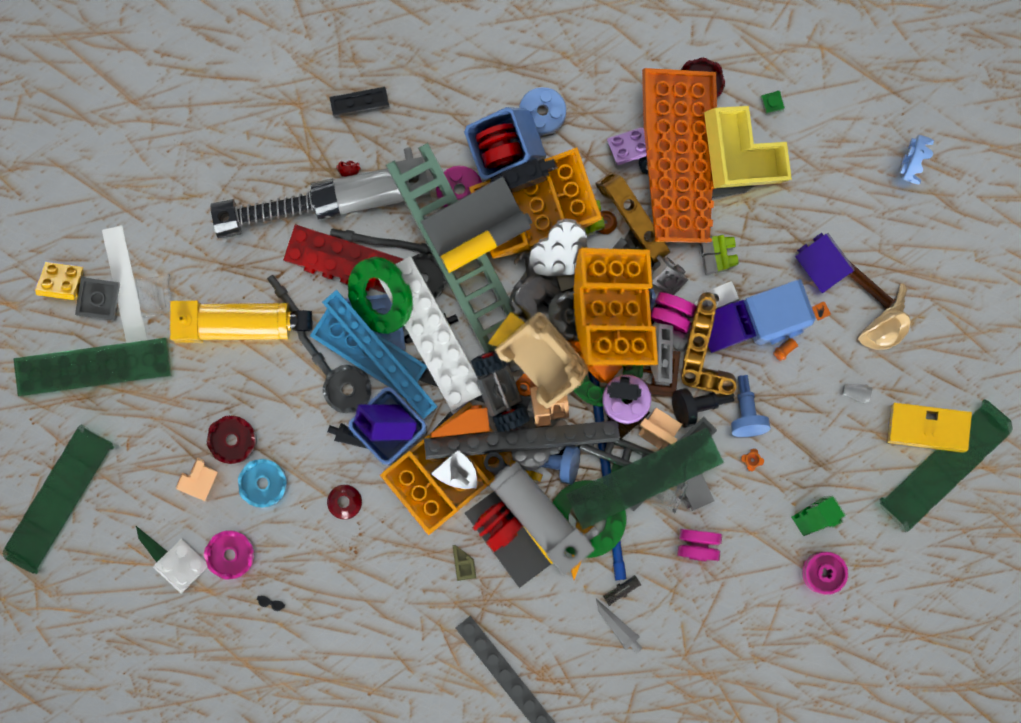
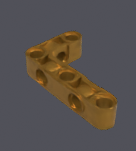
(616, 189)
(695, 352)

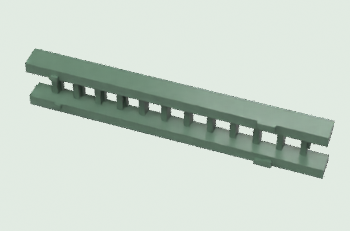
(454, 283)

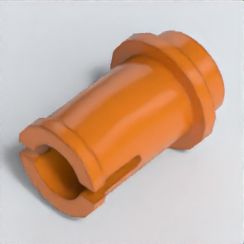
(788, 346)

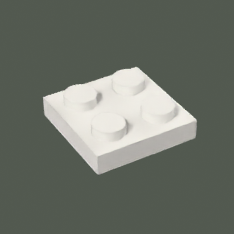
(181, 566)

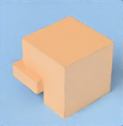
(542, 415)
(659, 429)
(198, 481)

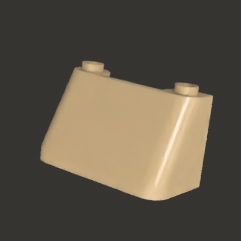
(544, 359)

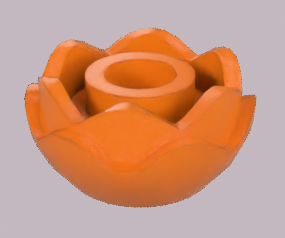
(611, 222)

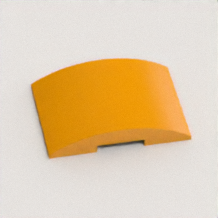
(560, 197)
(614, 307)
(426, 496)

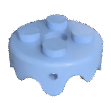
(556, 108)
(912, 162)

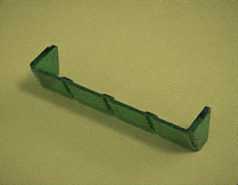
(946, 469)
(56, 499)

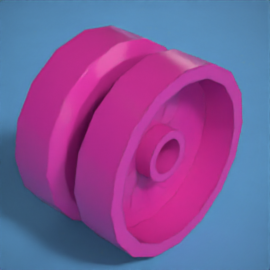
(673, 312)
(699, 546)
(836, 573)

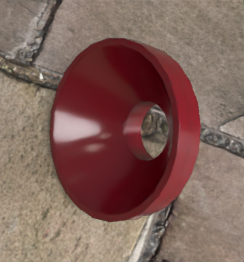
(354, 506)

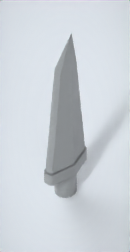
(620, 629)

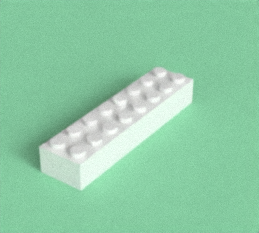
(437, 340)

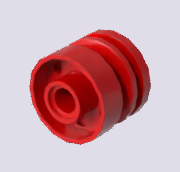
(497, 141)
(499, 528)

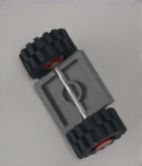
(499, 391)

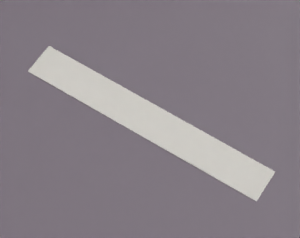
(122, 273)

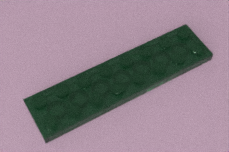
(92, 367)
(645, 478)

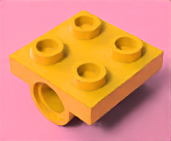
(59, 281)

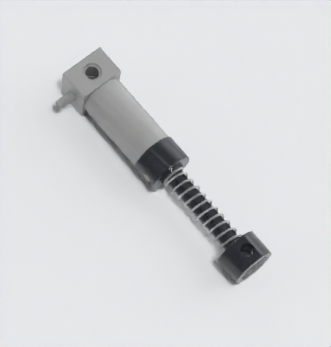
(325, 198)

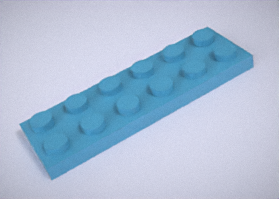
(336, 338)

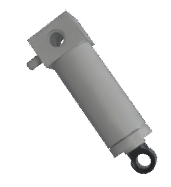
(539, 515)

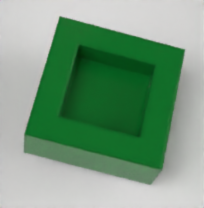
(772, 102)

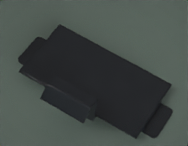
(624, 389)

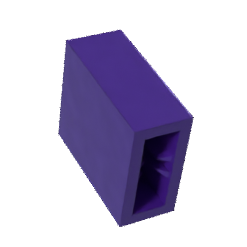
(824, 262)
(730, 326)
(385, 422)

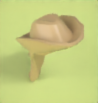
(889, 327)

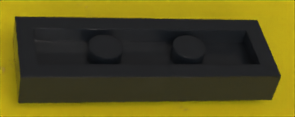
(359, 101)

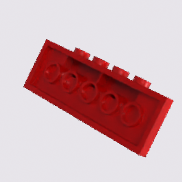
(331, 255)

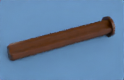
(871, 287)

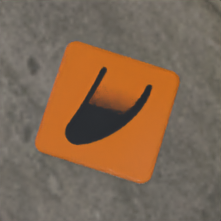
(821, 311)

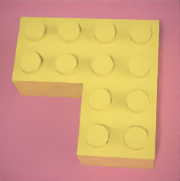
(735, 156)

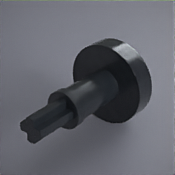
(687, 407)

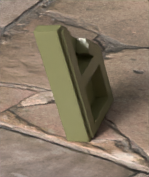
(464, 564)

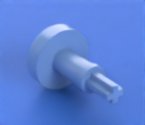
(750, 423)
(567, 464)

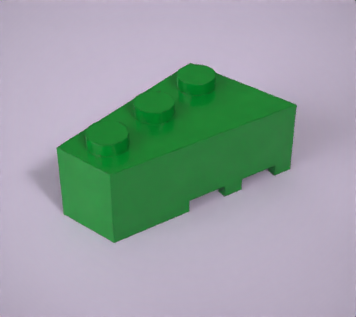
(819, 515)

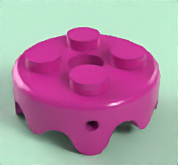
(460, 175)
(215, 554)

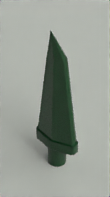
(152, 546)

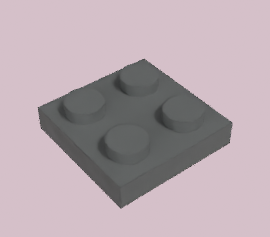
(97, 298)

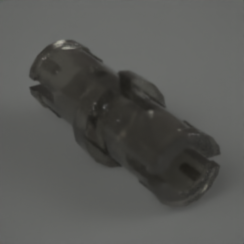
(610, 597)

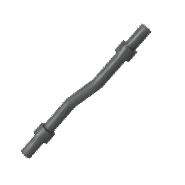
(351, 236)
(318, 358)

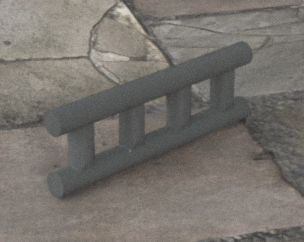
(606, 454)

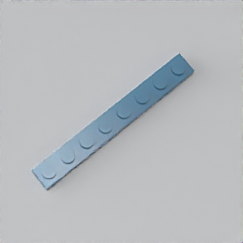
(379, 354)

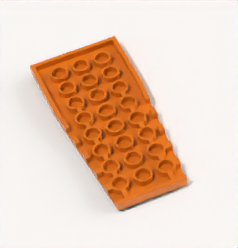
(679, 152)

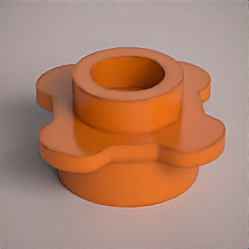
(757, 459)

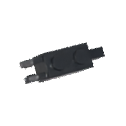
(527, 174)

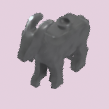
(531, 291)

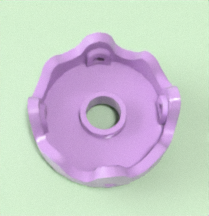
(630, 412)

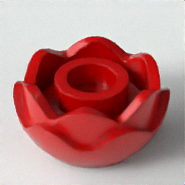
(348, 168)

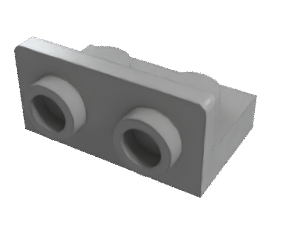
(668, 276)

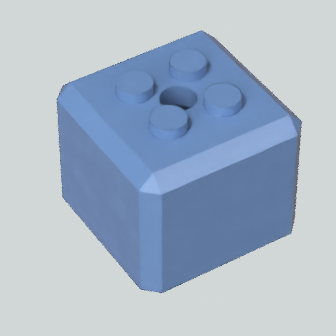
(526, 135)
(780, 312)
(390, 450)

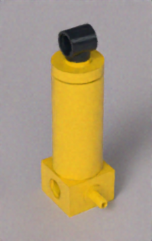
(234, 321)

